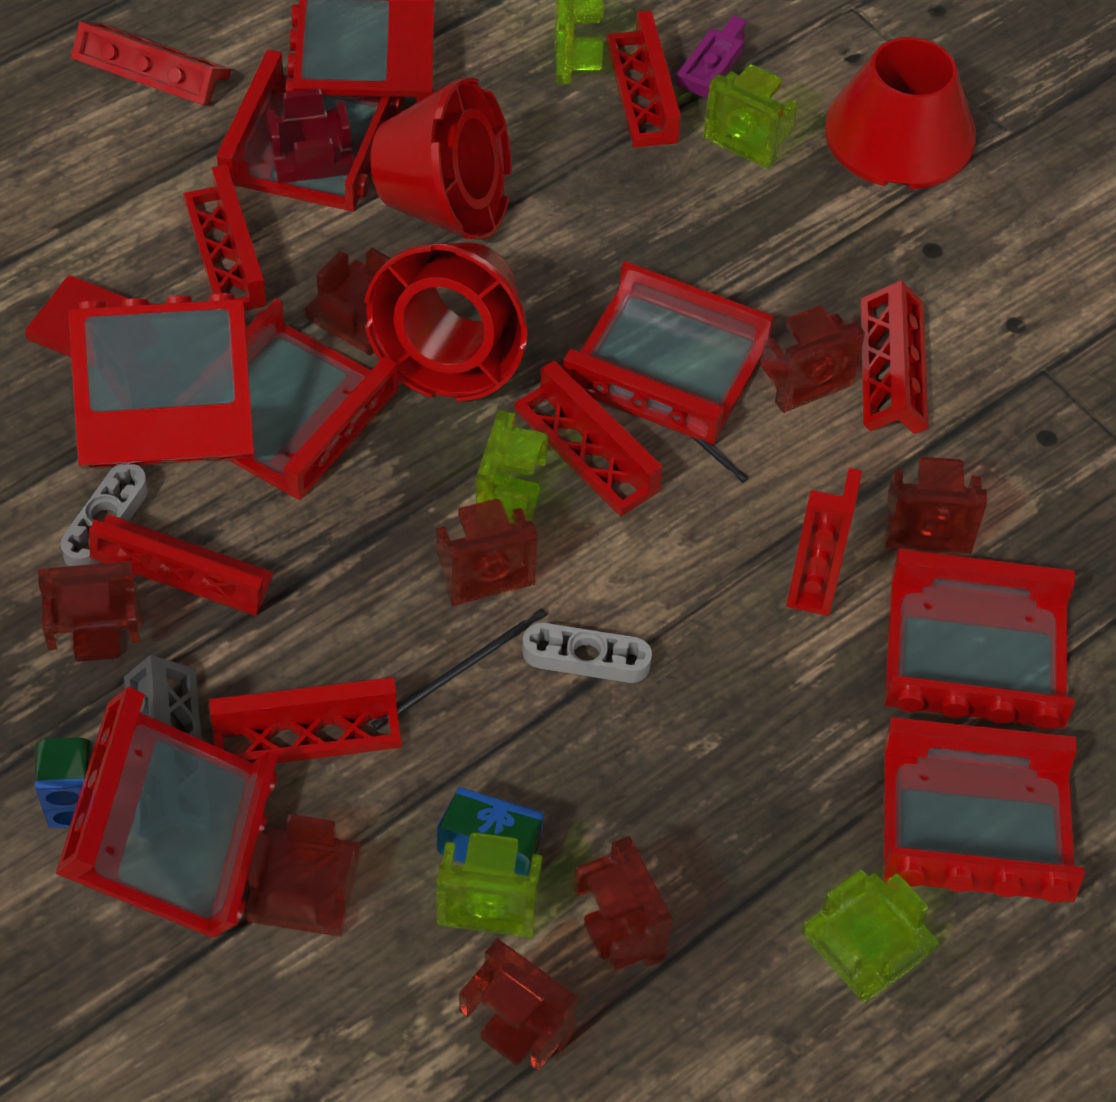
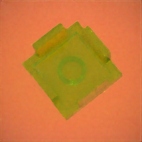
(575, 52)
(745, 116)
(510, 451)
(486, 890)
(871, 932)

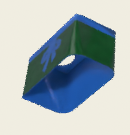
(60, 776)
(480, 813)

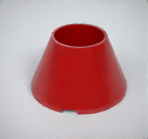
(903, 117)
(446, 160)
(430, 342)

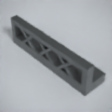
(160, 699)

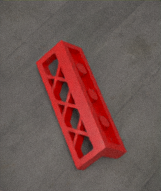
(147, 62)
(651, 62)
(237, 236)
(903, 350)
(603, 433)
(822, 547)
(180, 564)
(312, 709)

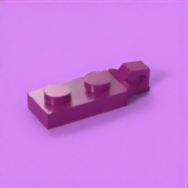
(712, 56)

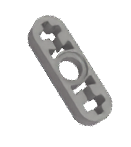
(104, 498)
(575, 637)

